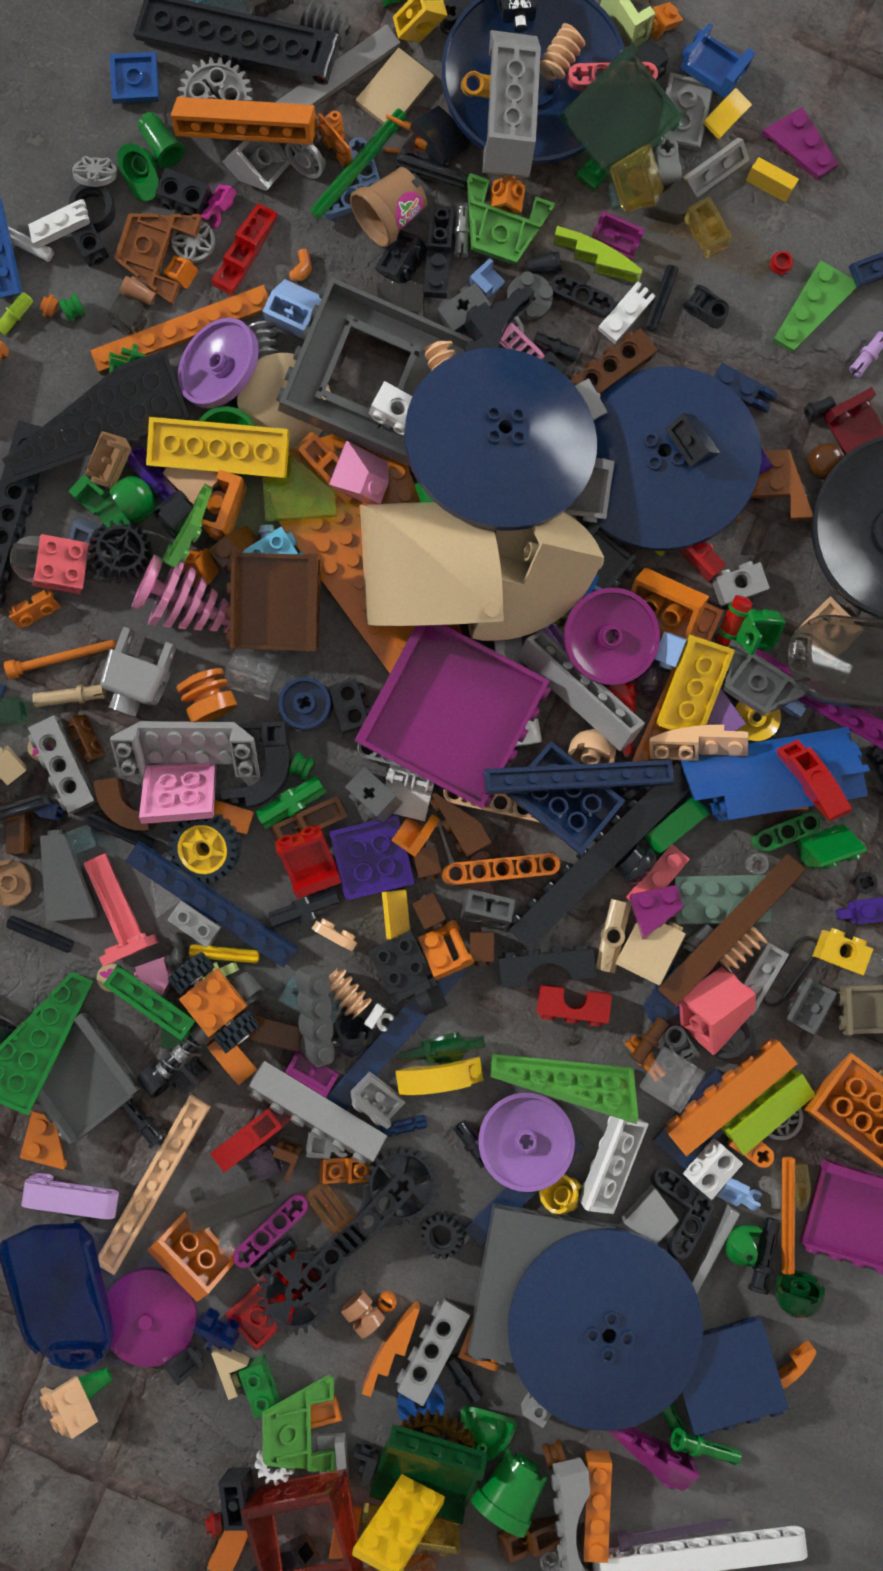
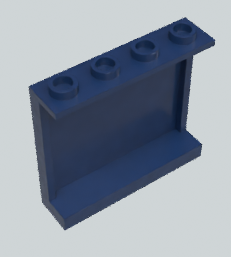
(734, 1379)

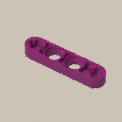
(271, 1230)

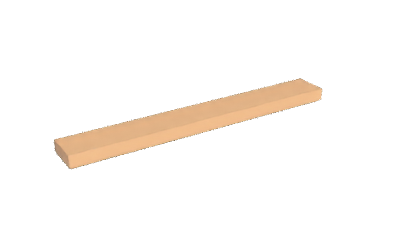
(152, 1184)

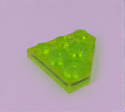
(298, 495)

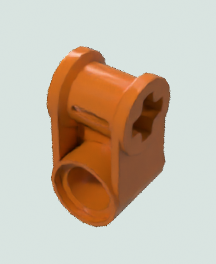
(752, 1154)

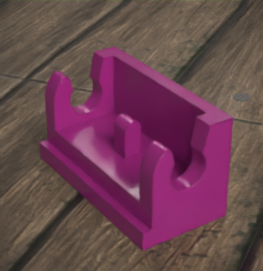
(618, 234)
(316, 1078)

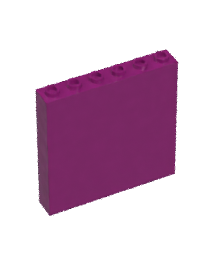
(452, 711)

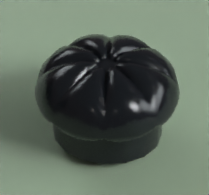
(636, 864)

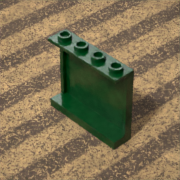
(433, 1463)

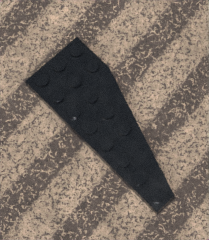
(113, 405)

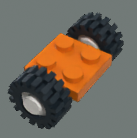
(213, 1002)

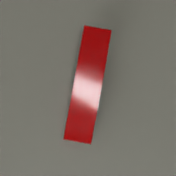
(245, 248)

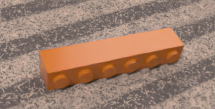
(244, 120)
(729, 1096)

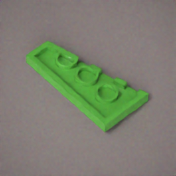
(818, 299)

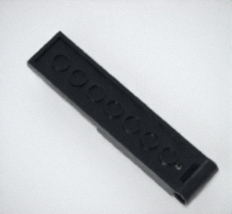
(243, 38)

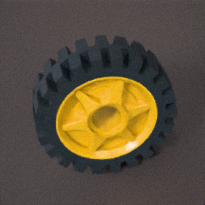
(222, 842)

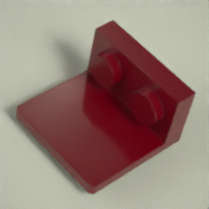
(854, 421)

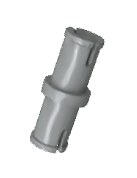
(461, 232)

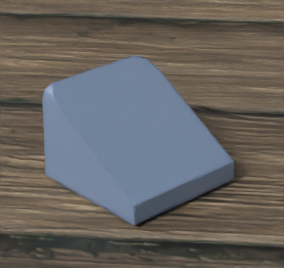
(83, 530)

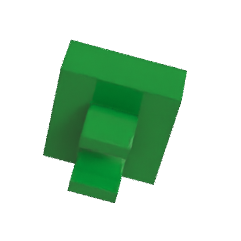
(590, 175)

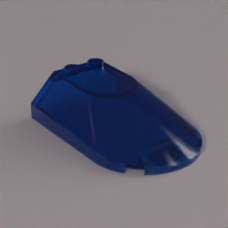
(58, 1293)

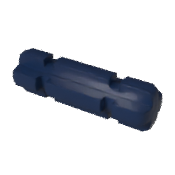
(405, 1125)

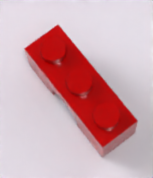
(593, 1009)

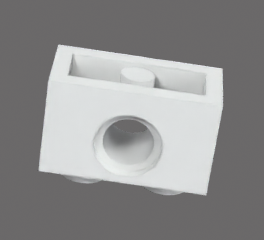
(389, 398)

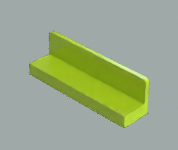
(768, 1111)

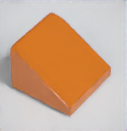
(181, 271)

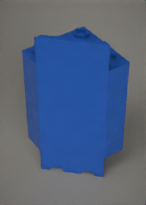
(764, 783)

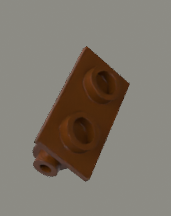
(81, 729)

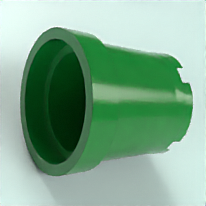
(511, 1493)

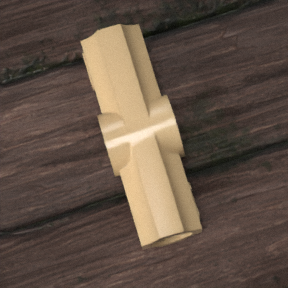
(617, 920)

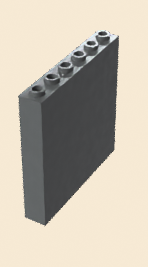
(511, 1245)

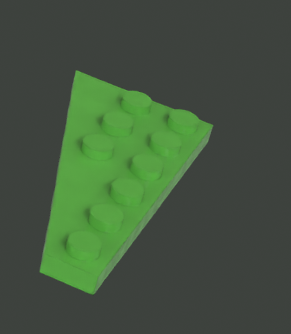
(589, 1085)

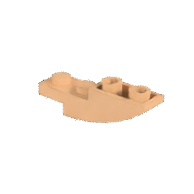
(695, 740)

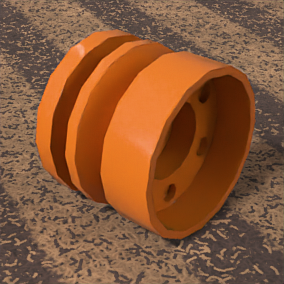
(205, 692)

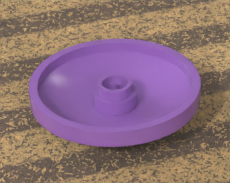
(218, 363)
(526, 1142)

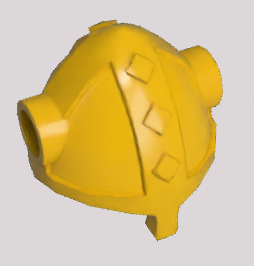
(561, 1195)

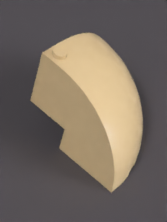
(541, 575)

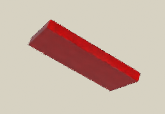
(247, 1312)

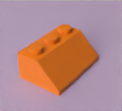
(674, 604)
(191, 1257)

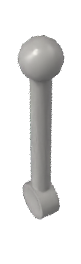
(444, 840)

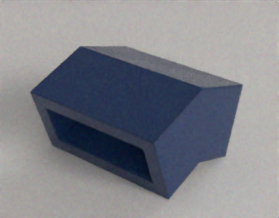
(52, 811)

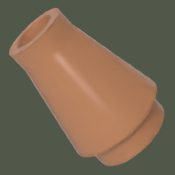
(133, 288)

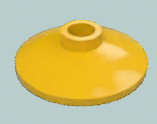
(760, 729)

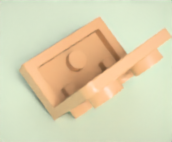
(68, 1408)

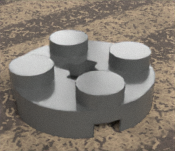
(542, 293)

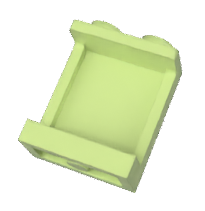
(632, 25)

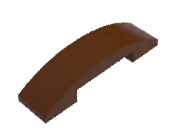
(275, 1033)

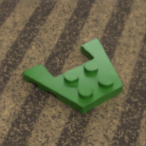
(498, 231)
(190, 531)
(288, 1430)

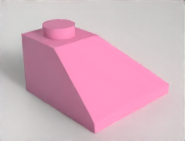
(361, 474)

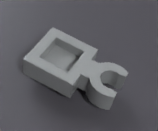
(321, 1148)

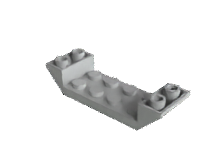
(512, 104)
(184, 744)

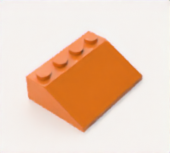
(852, 1107)

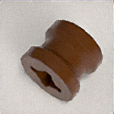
(554, 1453)

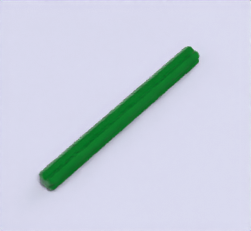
(356, 165)

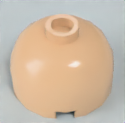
(591, 748)

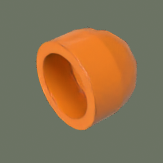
(390, 1298)

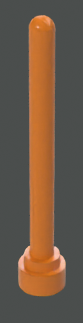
(16, 668)

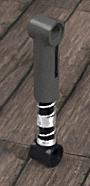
(156, 1078)

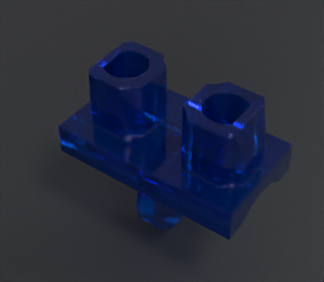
(216, 1332)

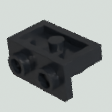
(402, 257)

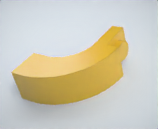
(439, 1078)

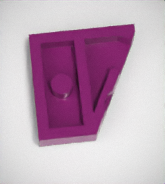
(655, 908)

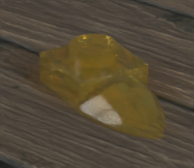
(802, 1185)

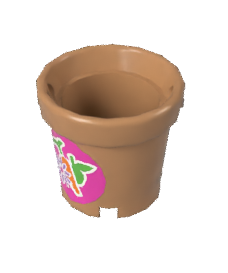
(388, 206)

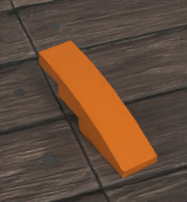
(394, 1342)

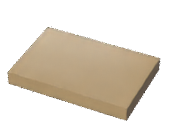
(395, 86)

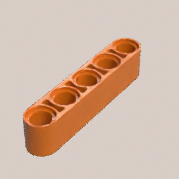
(512, 869)

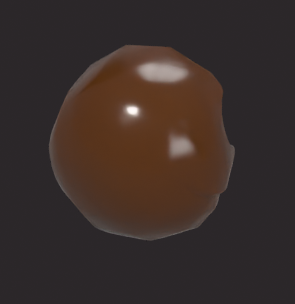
(823, 459)

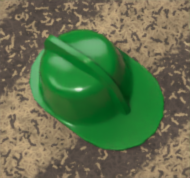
(138, 170)

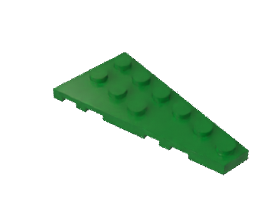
(37, 1042)

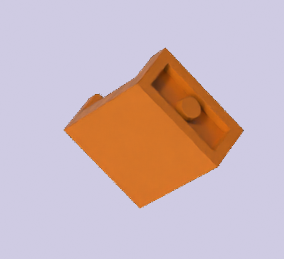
(231, 506)

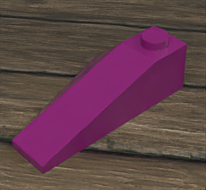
(669, 1466)

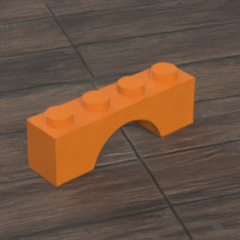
(597, 1507)

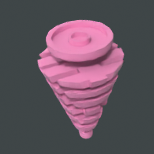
(180, 598)

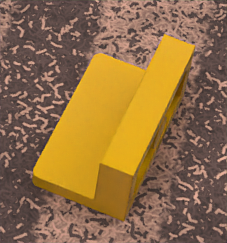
(772, 179)
(395, 913)

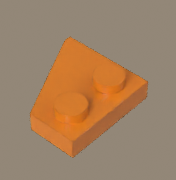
(42, 1142)

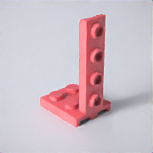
(117, 911)

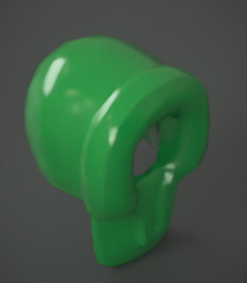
(129, 500)

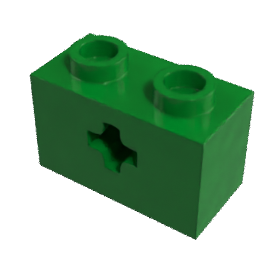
(259, 1385)

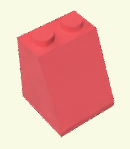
(716, 1009)

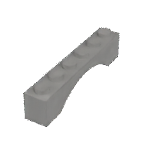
(571, 1491)

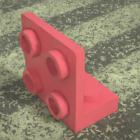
(60, 564)

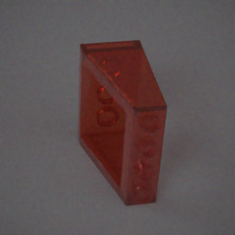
(296, 1494)

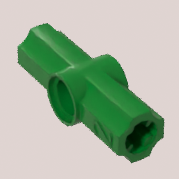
(291, 802)

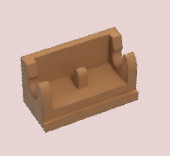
(108, 459)

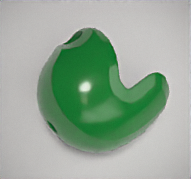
(741, 1243)

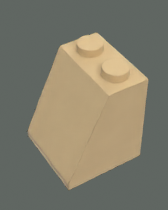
(654, 955)

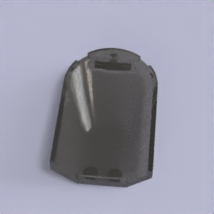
(839, 661)

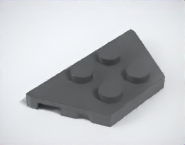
(759, 682)

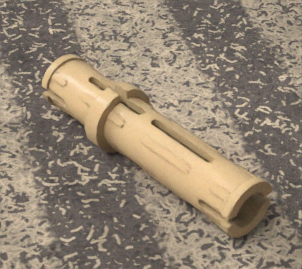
(78, 694)

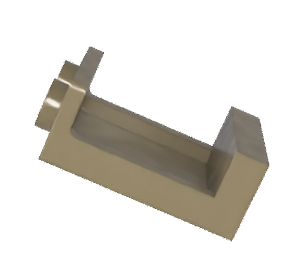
(860, 1009)

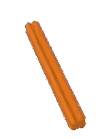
(788, 1216)

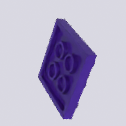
(370, 859)

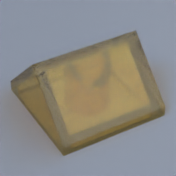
(637, 179)

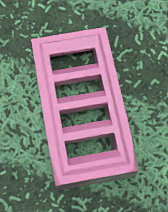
(525, 342)

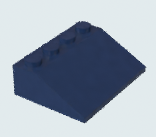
(569, 814)

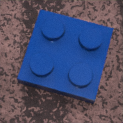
(134, 77)

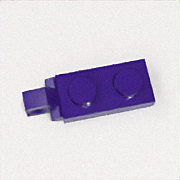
(150, 474)
(862, 911)

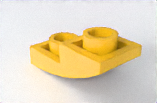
(727, 113)

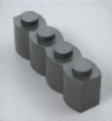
(315, 1015)

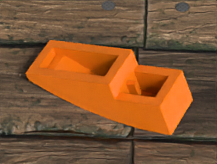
(320, 460)

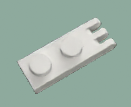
(59, 223)
(625, 313)

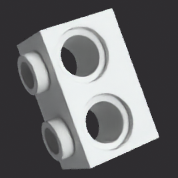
(712, 1168)

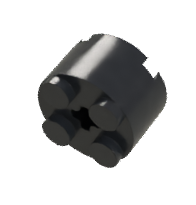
(174, 512)

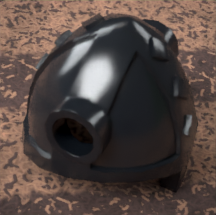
(351, 1035)

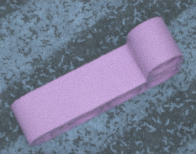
(48, 1195)

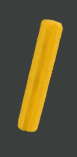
(226, 953)

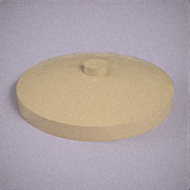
(260, 396)

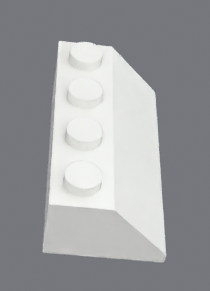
(612, 1165)

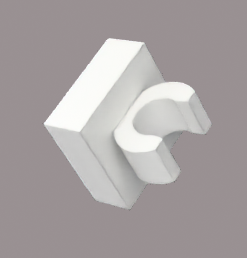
(377, 1015)

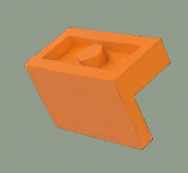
(413, 836)

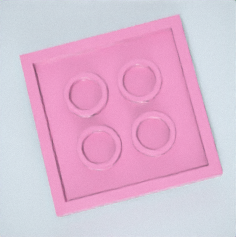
(178, 792)

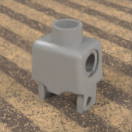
(133, 678)

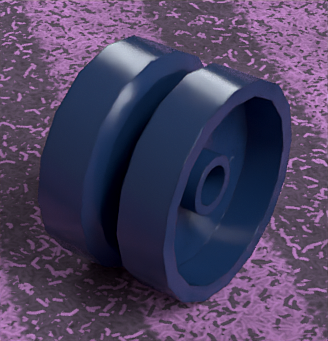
(294, 696)

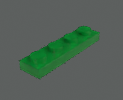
(149, 1002)

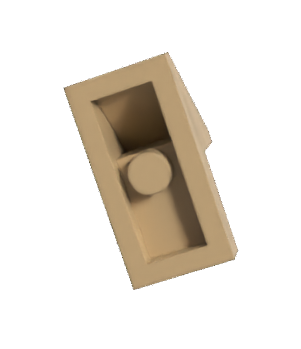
(227, 1364)

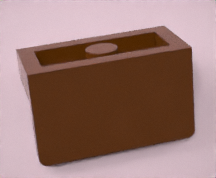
(19, 834)
(288, 1152)

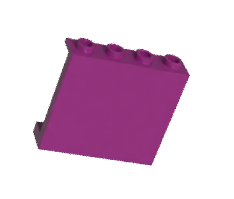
(846, 1216)

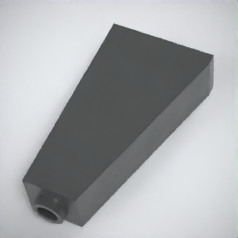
(64, 881)

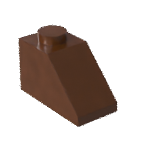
(232, 542)

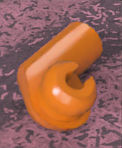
(303, 269)

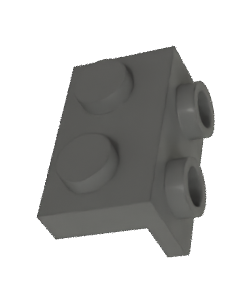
(811, 1006)

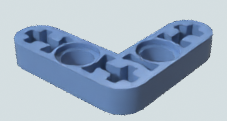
(362, 180)

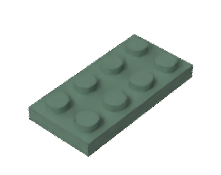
(714, 897)

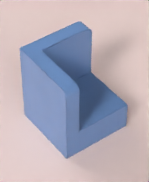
(487, 279)

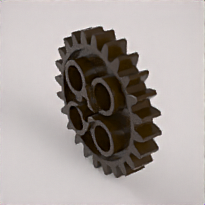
(438, 1425)

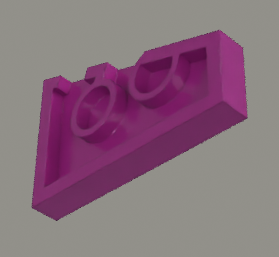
(803, 142)

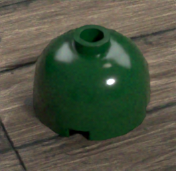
(799, 1294)

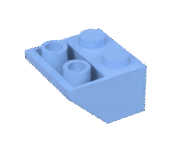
(291, 307)

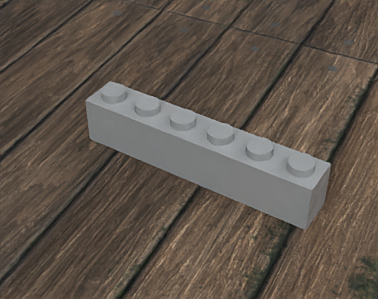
(586, 697)
(316, 1112)

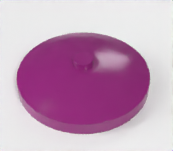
(611, 636)
(150, 1317)

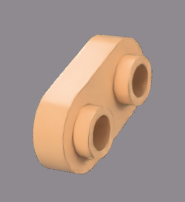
(326, 929)

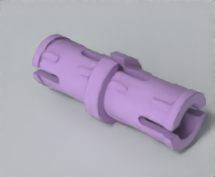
(868, 355)

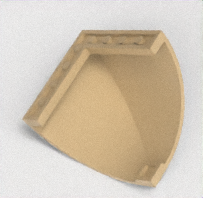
(428, 567)

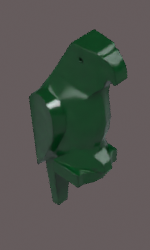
(445, 1048)

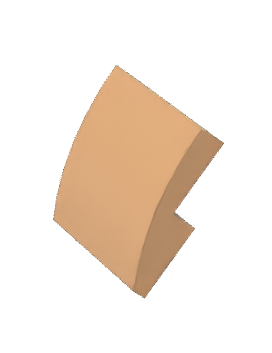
(191, 481)

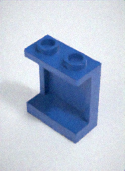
(714, 62)

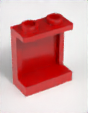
(308, 861)

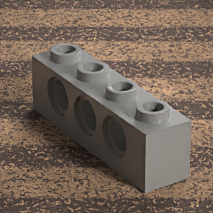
(39, 737)
(420, 1388)

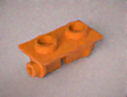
(26, 613)

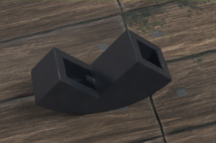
(297, 1553)

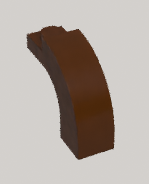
(115, 805)

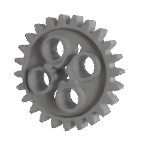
(232, 85)

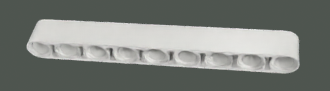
(712, 1552)

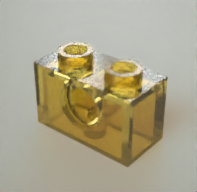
(708, 227)

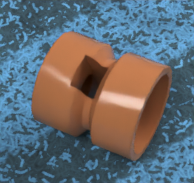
(362, 1314)

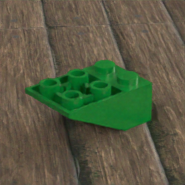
(829, 846)

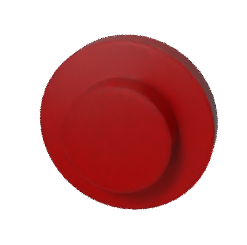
(781, 262)
(213, 1524)

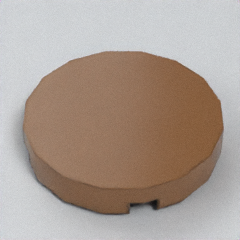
(15, 882)

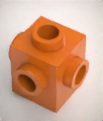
(508, 194)

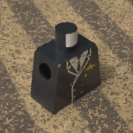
(517, 12)

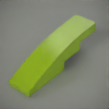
(606, 259)

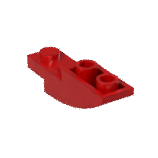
(816, 779)
(249, 1138)

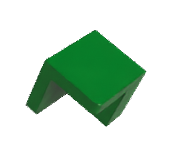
(87, 493)

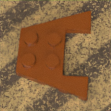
(145, 246)
(783, 482)

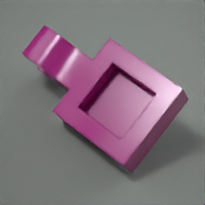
(219, 201)

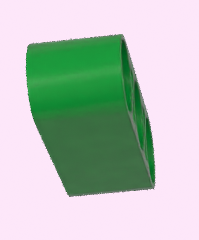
(676, 824)
(796, 828)

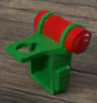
(749, 626)

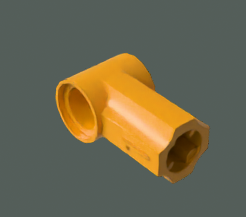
(483, 85)

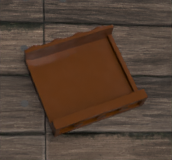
(274, 601)

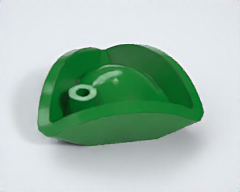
(490, 1430)

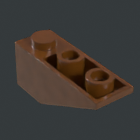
(466, 829)

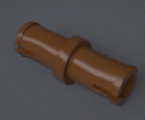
(649, 1040)

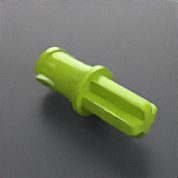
(14, 312)

